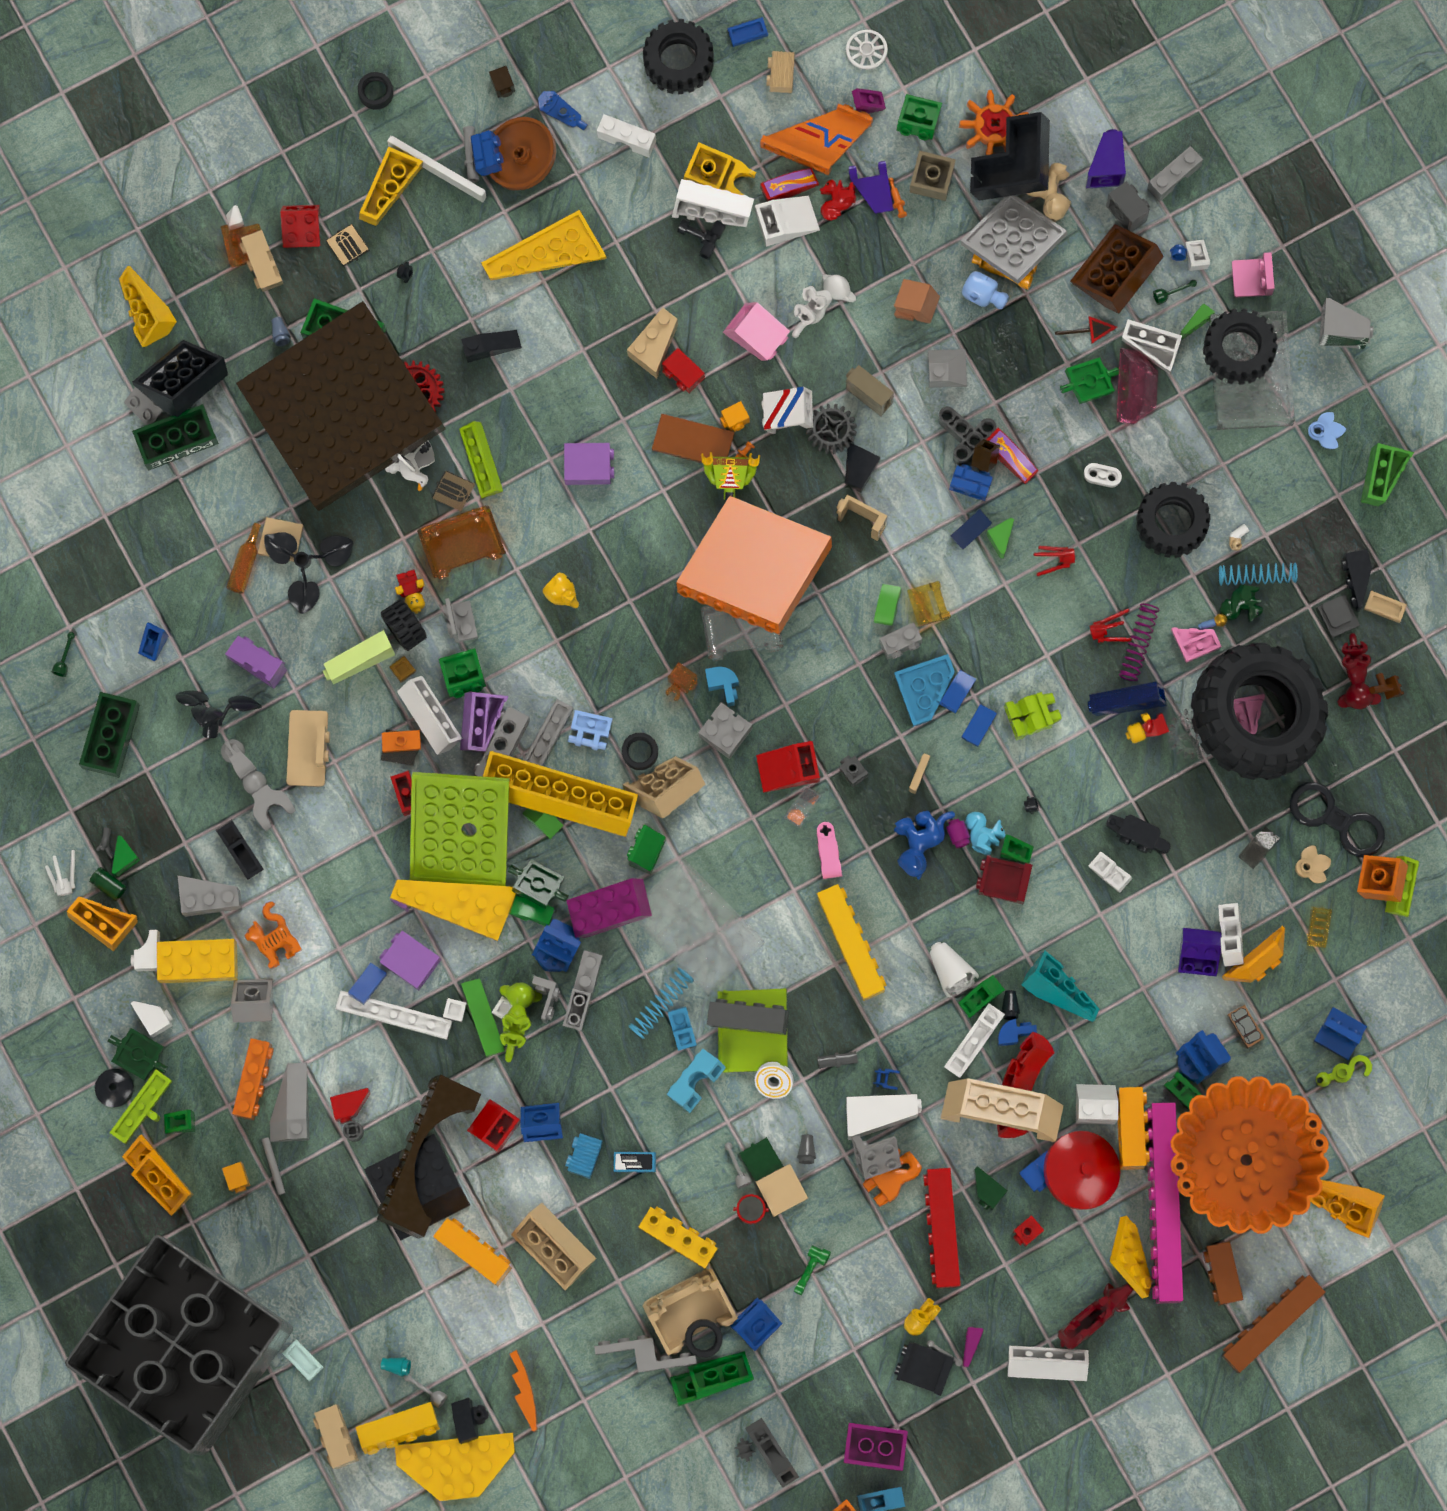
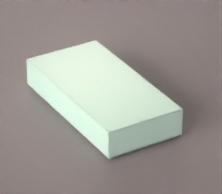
(303, 1360)

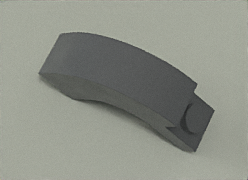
(772, 1452)

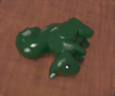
(1240, 599)

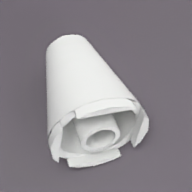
(951, 969)

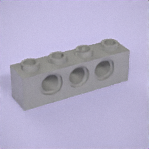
(510, 717)

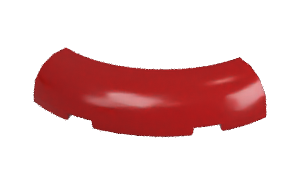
(1024, 1071)

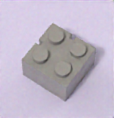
(725, 730)

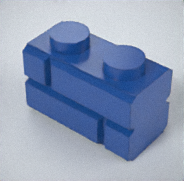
(486, 153)
(971, 482)

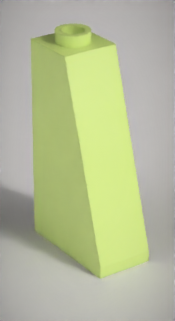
(359, 658)

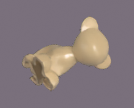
(1055, 204)

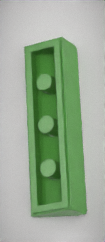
(483, 1017)

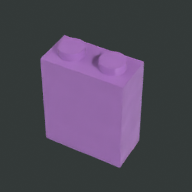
(588, 463)
(409, 960)

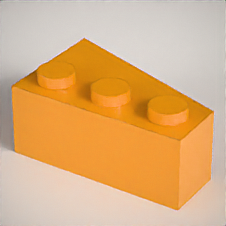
(102, 922)

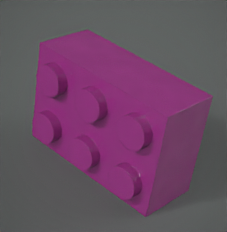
(875, 1447)

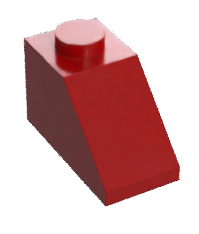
(348, 1104)

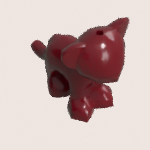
(1356, 664)

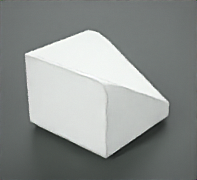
(234, 218)

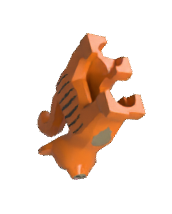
(275, 940)

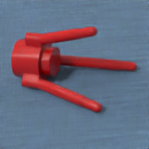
(1064, 555)
(1098, 629)

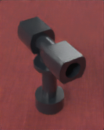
(708, 238)

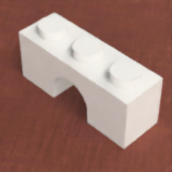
(615, 131)
(1231, 934)

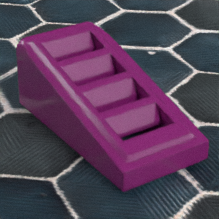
(972, 1340)

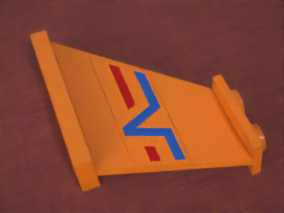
(820, 140)

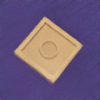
(275, 526)
(781, 1190)

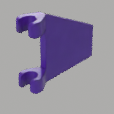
(874, 189)

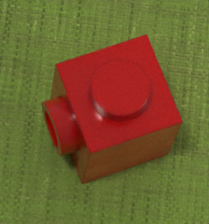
(1027, 1231)

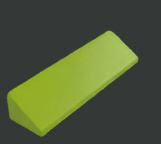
(481, 459)

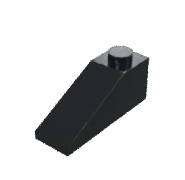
(490, 344)

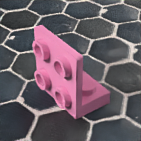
(1253, 277)

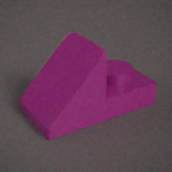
(868, 100)

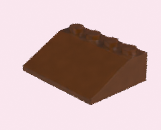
(1117, 268)

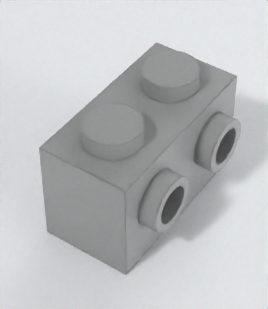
(900, 641)

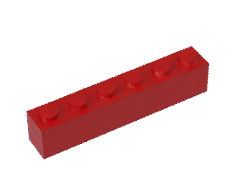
(942, 1228)

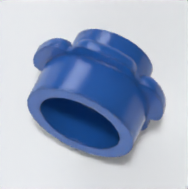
(1178, 252)

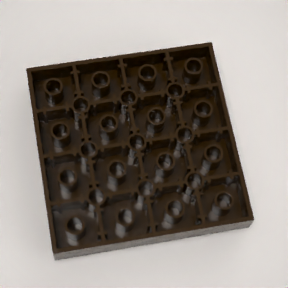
(340, 406)

